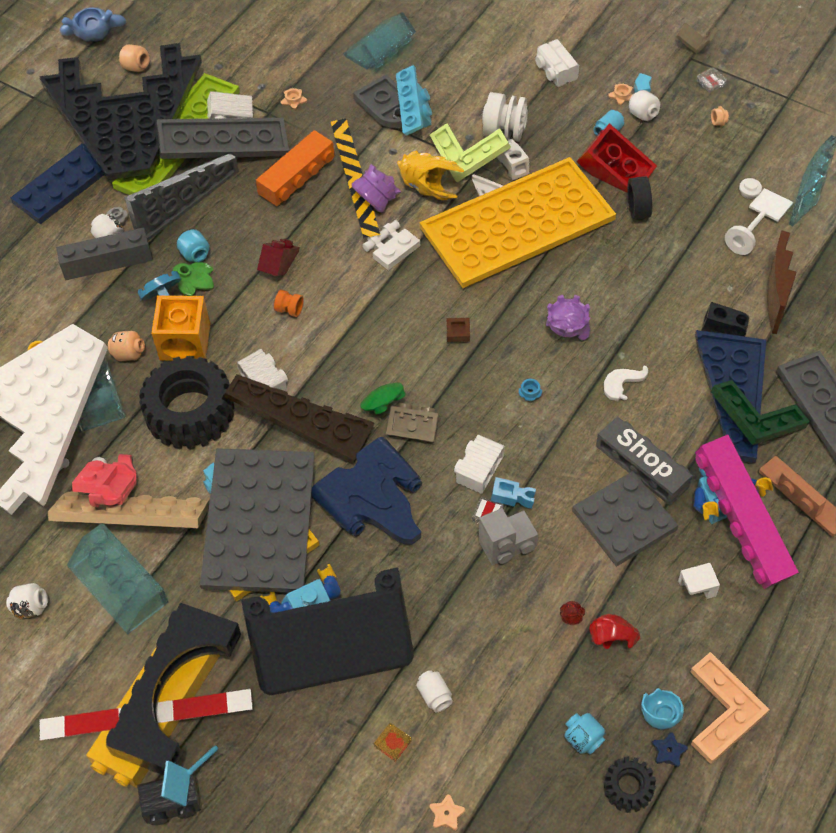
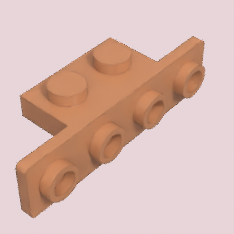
(801, 494)

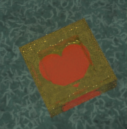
(392, 742)

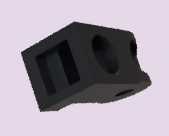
(725, 320)

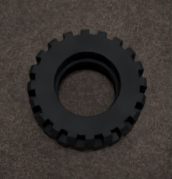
(179, 378)

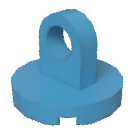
(159, 286)

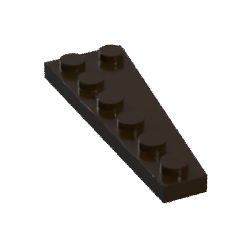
(320, 425)

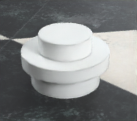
(750, 188)

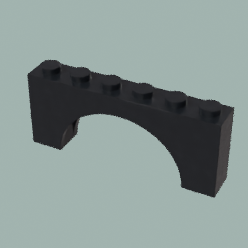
(187, 637)

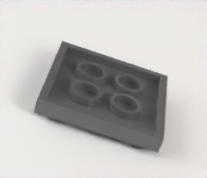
(625, 518)

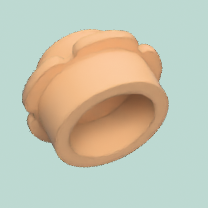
(719, 116)

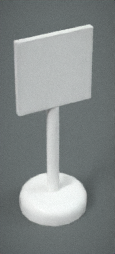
(768, 204)

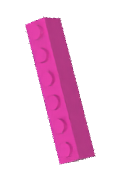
(745, 512)

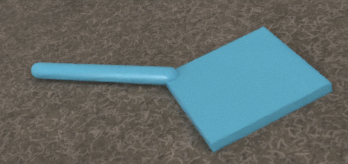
(177, 779)

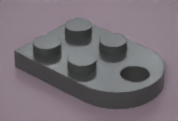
(381, 101)

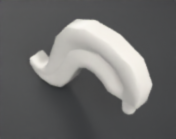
(614, 381)

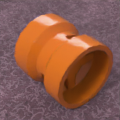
(288, 303)

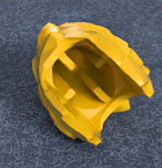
(426, 172)

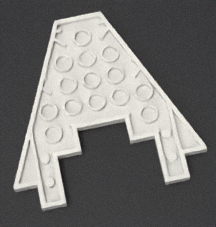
(44, 400)

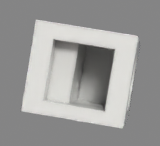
(515, 160)

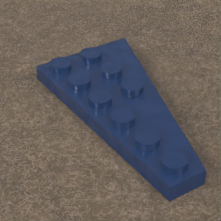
(740, 360)

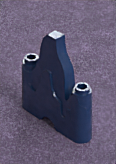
(371, 494)

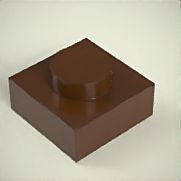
(458, 329)

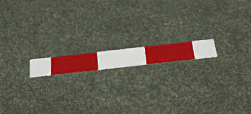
(166, 712)

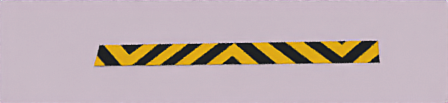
(353, 172)

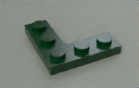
(753, 425)

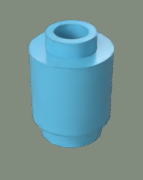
(613, 117)

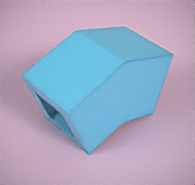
(642, 82)

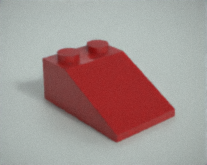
(615, 159)

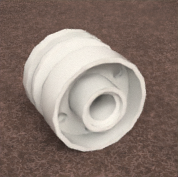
(504, 116)

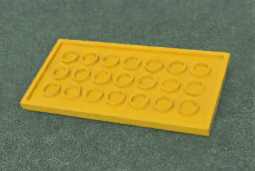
(517, 222)

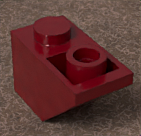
(277, 257)

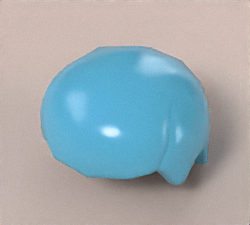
(662, 709)

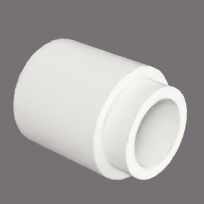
(434, 691)

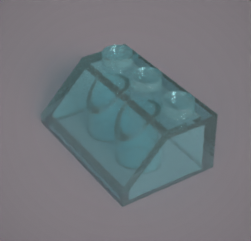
(381, 42)

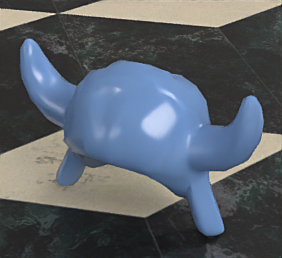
(91, 24)

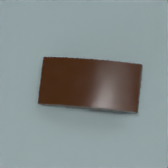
(779, 282)

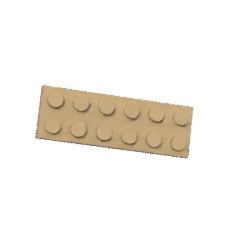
(134, 511)

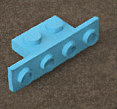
(412, 101)

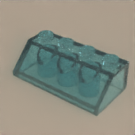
(116, 579)

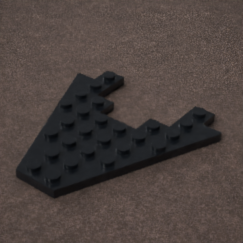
(123, 127)

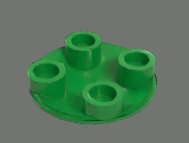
(380, 397)

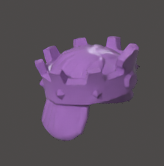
(376, 188)
(569, 317)

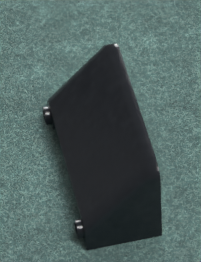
(330, 638)

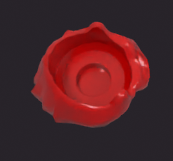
(611, 628)

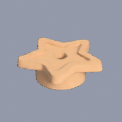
(293, 93)
(621, 93)
(446, 820)

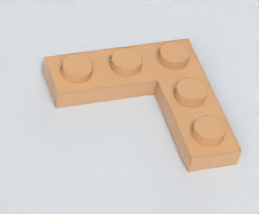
(742, 705)

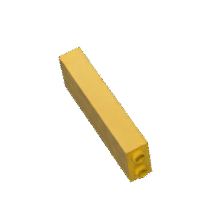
(181, 685)

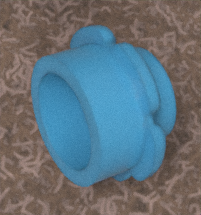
(534, 386)

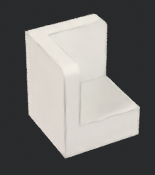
(699, 580)

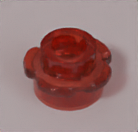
(572, 613)

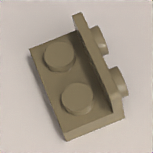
(413, 423)

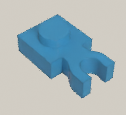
(509, 493)

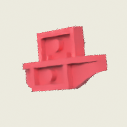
(108, 481)

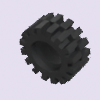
(625, 800)

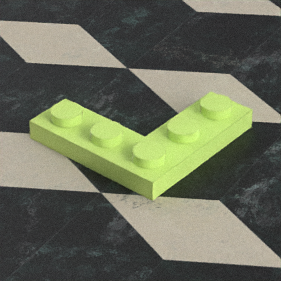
(472, 158)

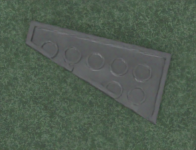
(168, 200)

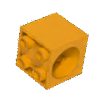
(180, 327)

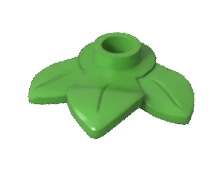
(194, 277)

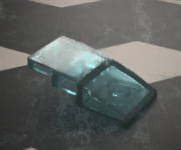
(813, 180)

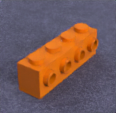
(295, 168)

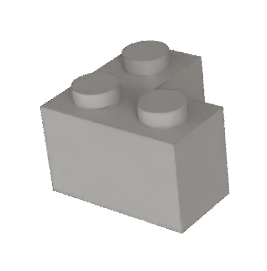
(506, 536)

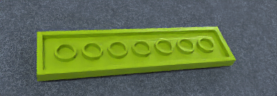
(193, 108)

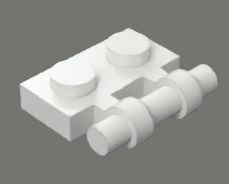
(395, 249)

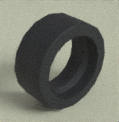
(639, 197)

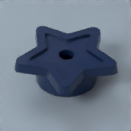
(669, 757)

